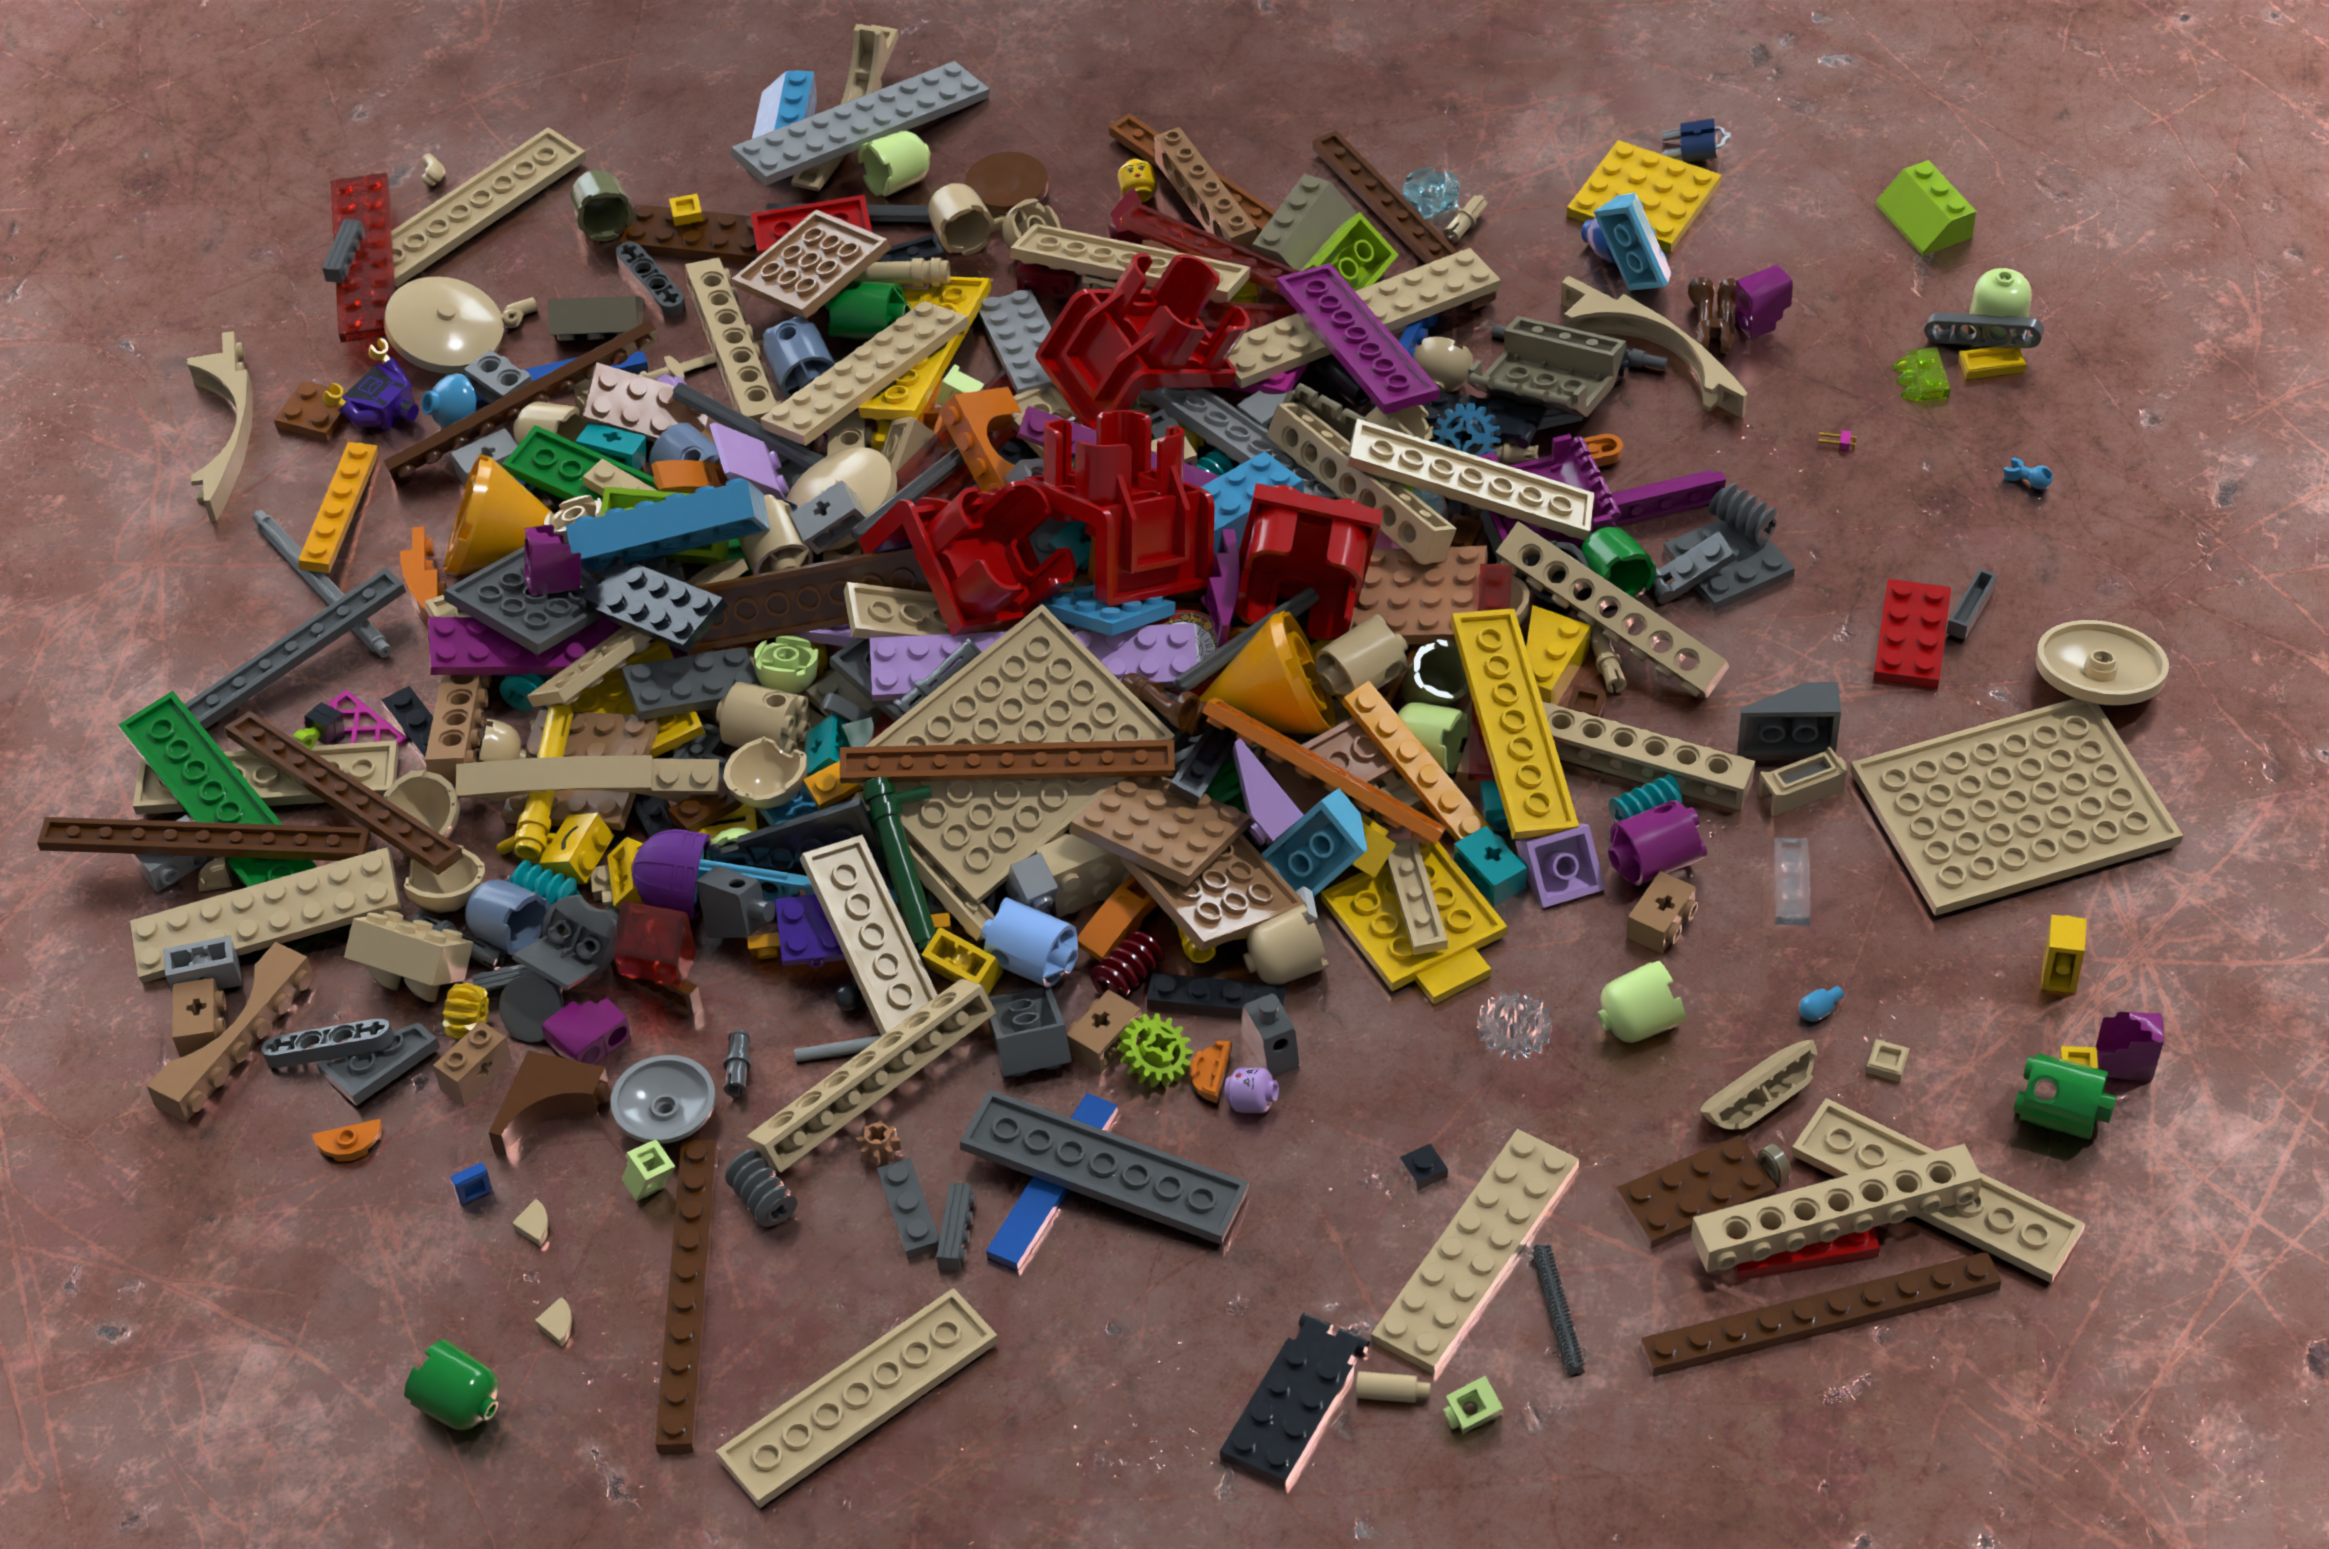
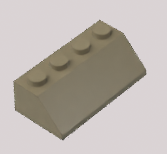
(1303, 222)

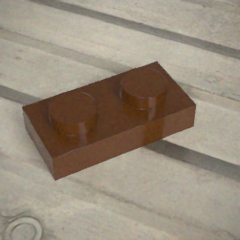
(703, 809)

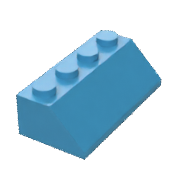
(786, 101)

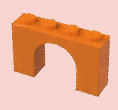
(968, 421)

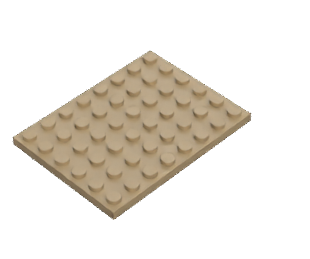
(1021, 689)
(2014, 804)

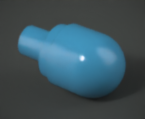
(1819, 1003)

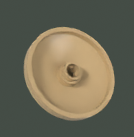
(442, 324)
(859, 468)
(2102, 662)

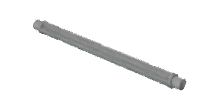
(318, 580)

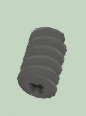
(1745, 513)
(760, 1188)

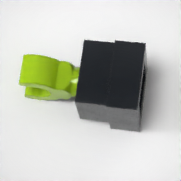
(323, 725)

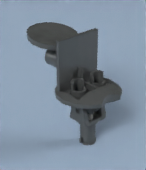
(573, 946)

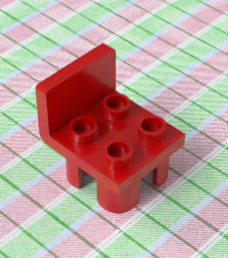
(1139, 339)
(1146, 522)
(1304, 543)
(978, 553)

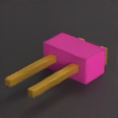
(1844, 441)

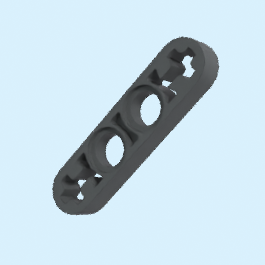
(656, 276)
(1983, 326)
(292, 1048)

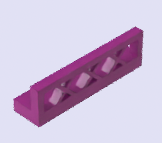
(1668, 496)

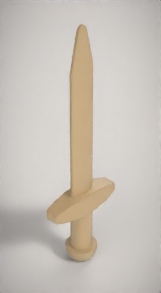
(675, 368)

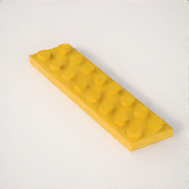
(913, 389)
(1513, 723)

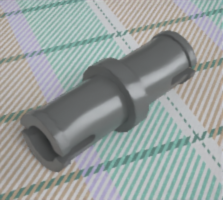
(737, 1063)

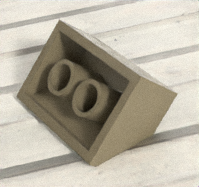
(594, 316)

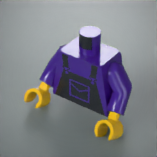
(379, 396)

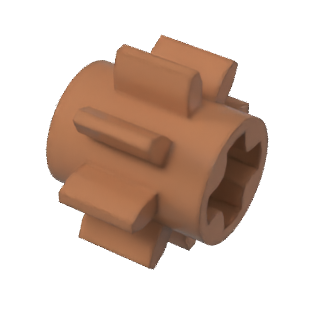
(878, 1143)

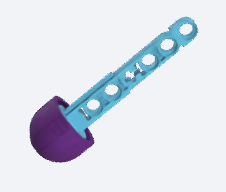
(673, 861)

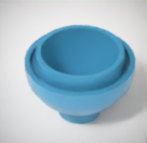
(450, 400)

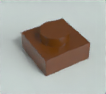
(1587, 700)

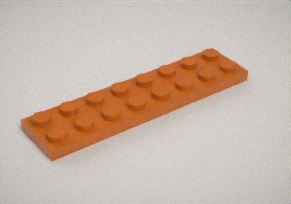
(1311, 764)

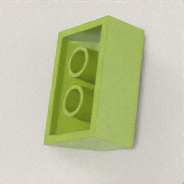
(1927, 209)

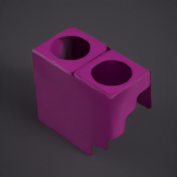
(1762, 300)
(549, 562)
(586, 1030)
(2130, 1045)

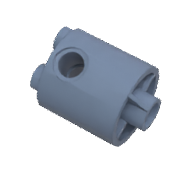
(796, 354)
(684, 443)

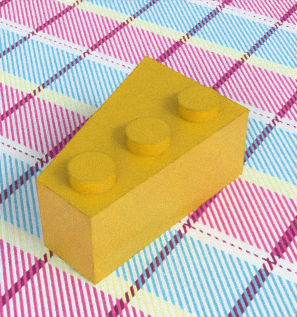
(1556, 651)

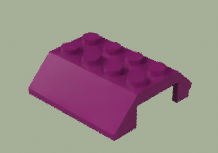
(1571, 465)

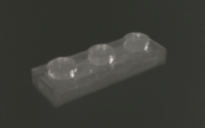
(1791, 881)

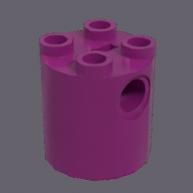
(1655, 842)

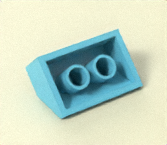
(1633, 243)
(1319, 844)

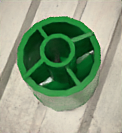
(865, 309)
(2077, 1098)

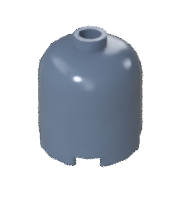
(505, 915)

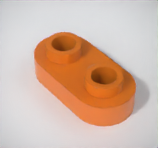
(1605, 448)

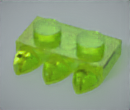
(1923, 374)

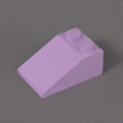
(749, 459)
(1264, 800)

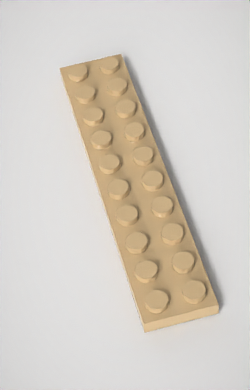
(482, 201)
(1394, 301)

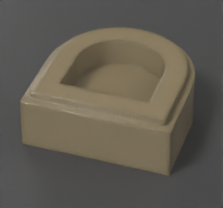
(1775, 1164)

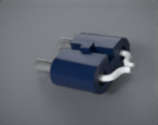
(1697, 140)

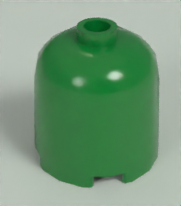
(1619, 560)
(453, 1387)

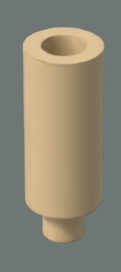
(1390, 1387)

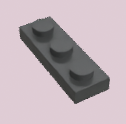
(908, 1208)

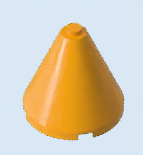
(490, 518)
(1277, 681)

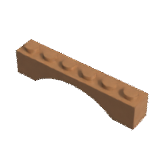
(190, 1080)

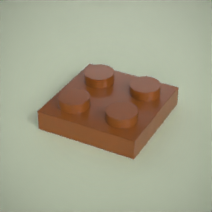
(308, 414)

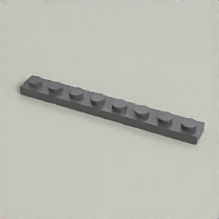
(295, 647)

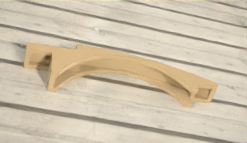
(869, 58)
(1602, 314)
(228, 378)
(624, 773)

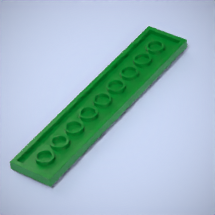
(559, 469)
(203, 780)

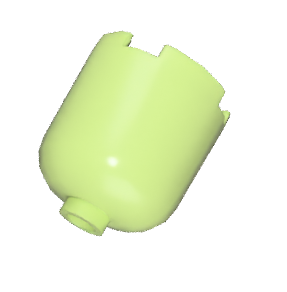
(894, 162)
(2001, 294)
(1438, 730)
(1640, 1004)

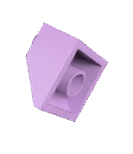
(1561, 865)

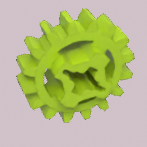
(1155, 1050)

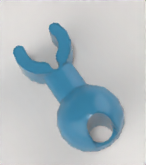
(2039, 477)

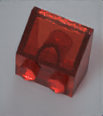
(654, 943)

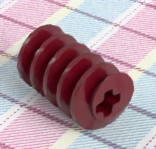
(1127, 964)

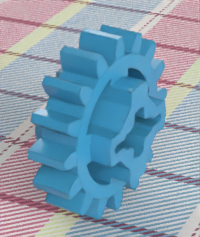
(1468, 424)

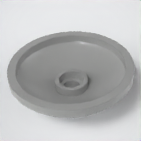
(661, 1086)

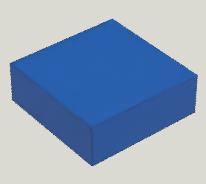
(471, 1183)

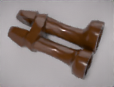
(1702, 296)
(1183, 713)

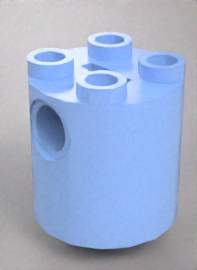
(1031, 943)

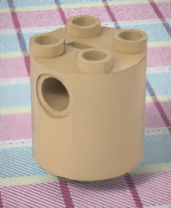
(779, 546)
(1361, 655)
(759, 711)

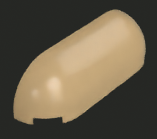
(1762, 1087)

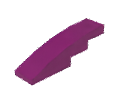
(1223, 586)

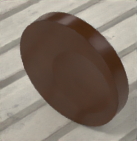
(1007, 180)

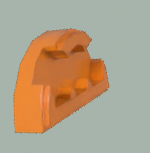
(1209, 1069)
(349, 1141)

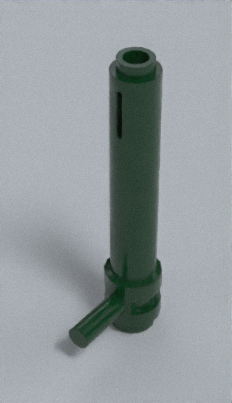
(886, 816)

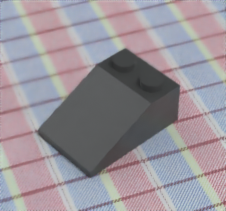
(1791, 722)
(1028, 1031)

